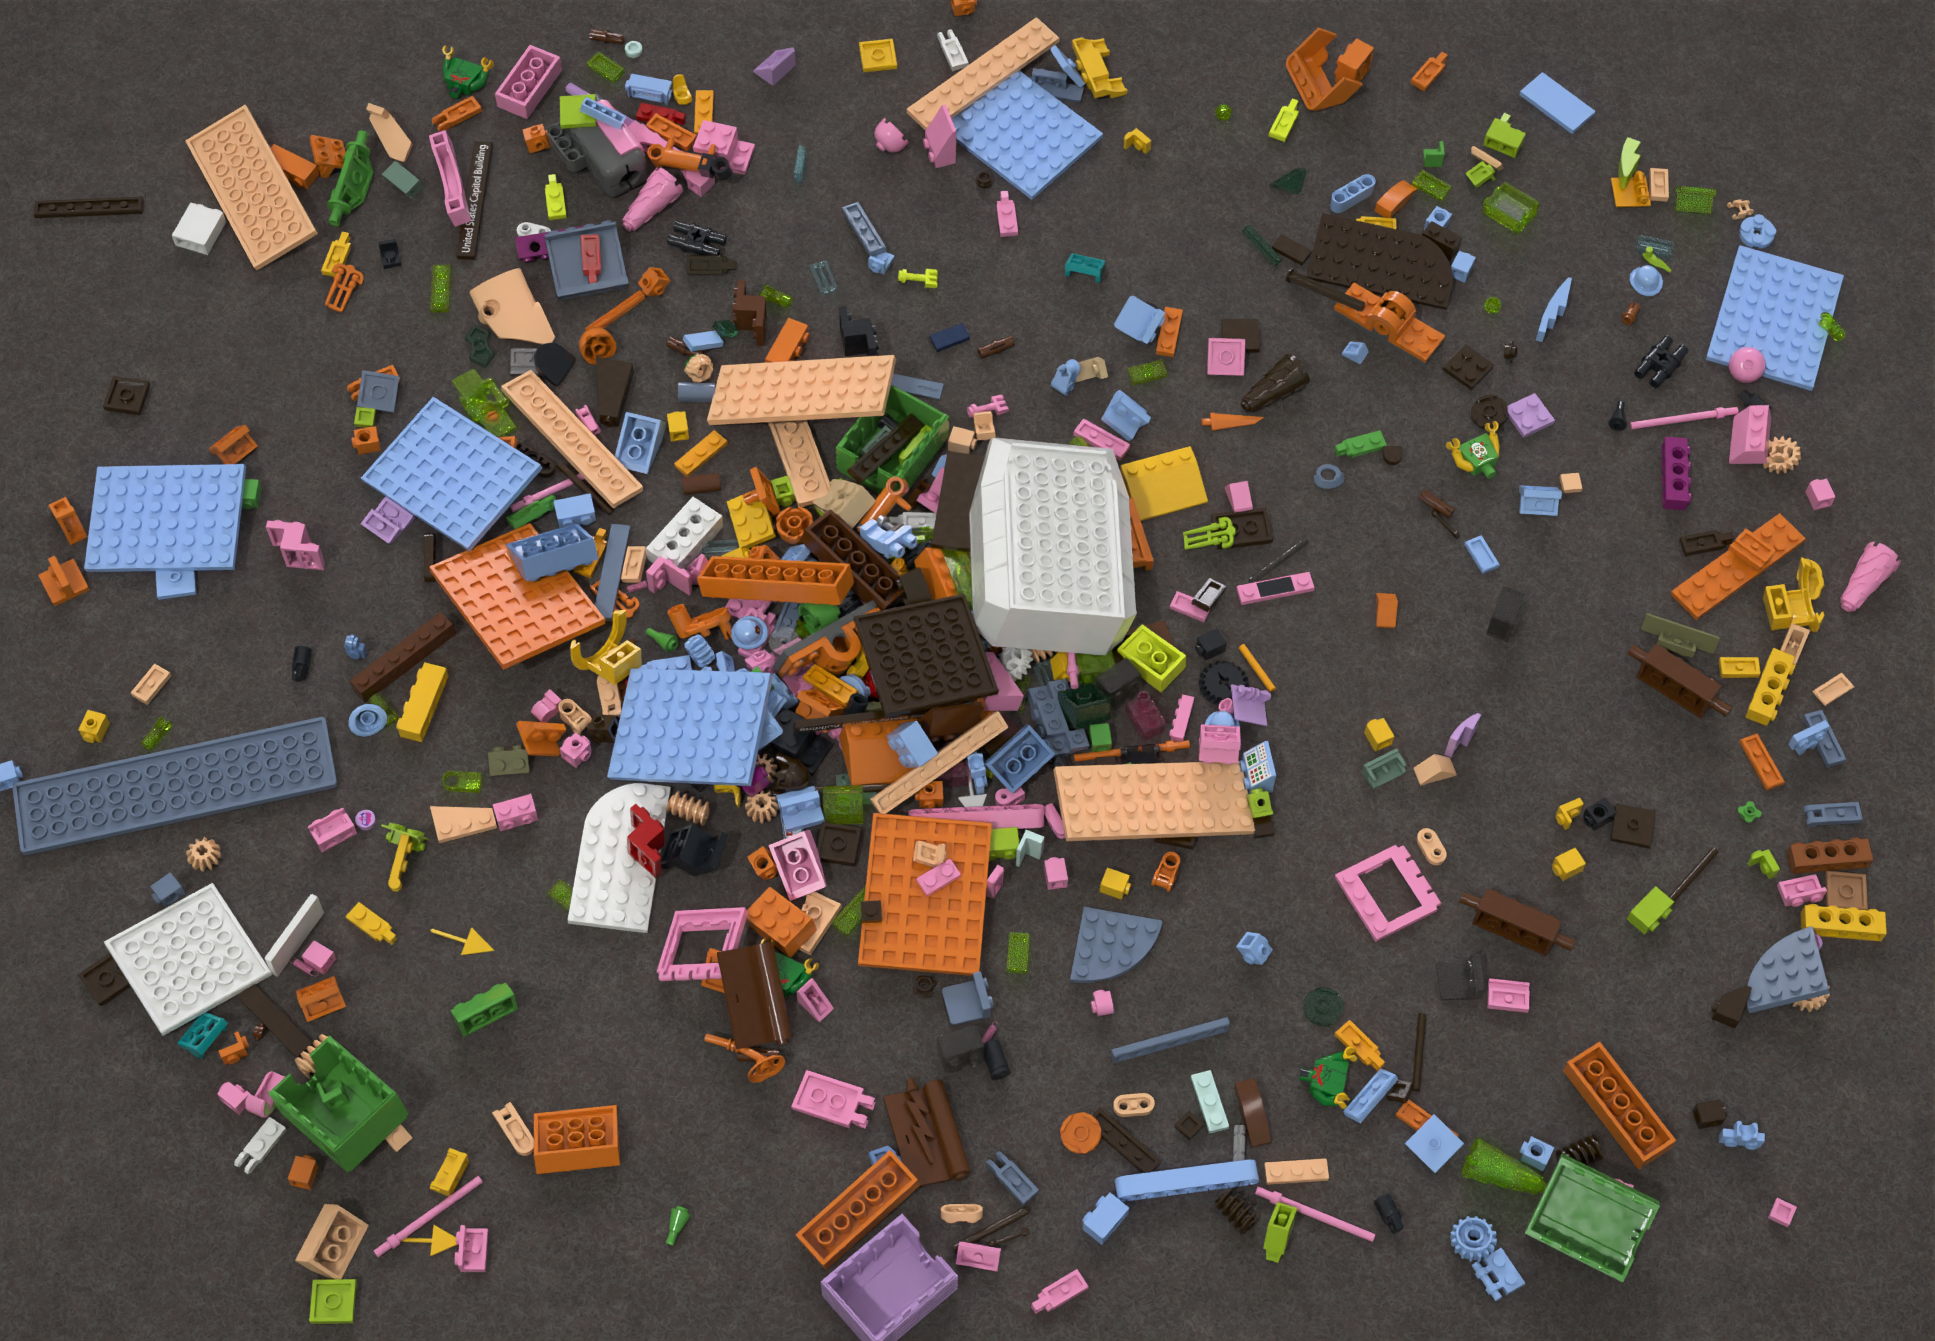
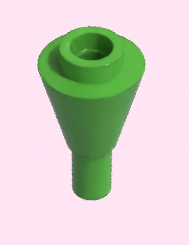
(666, 641)
(677, 1221)

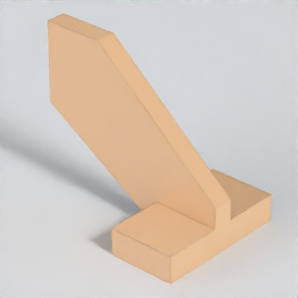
(390, 133)

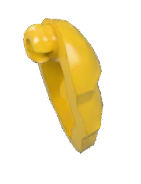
(1816, 580)

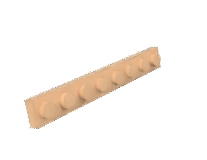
(943, 761)

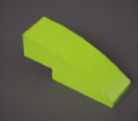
(1628, 161)

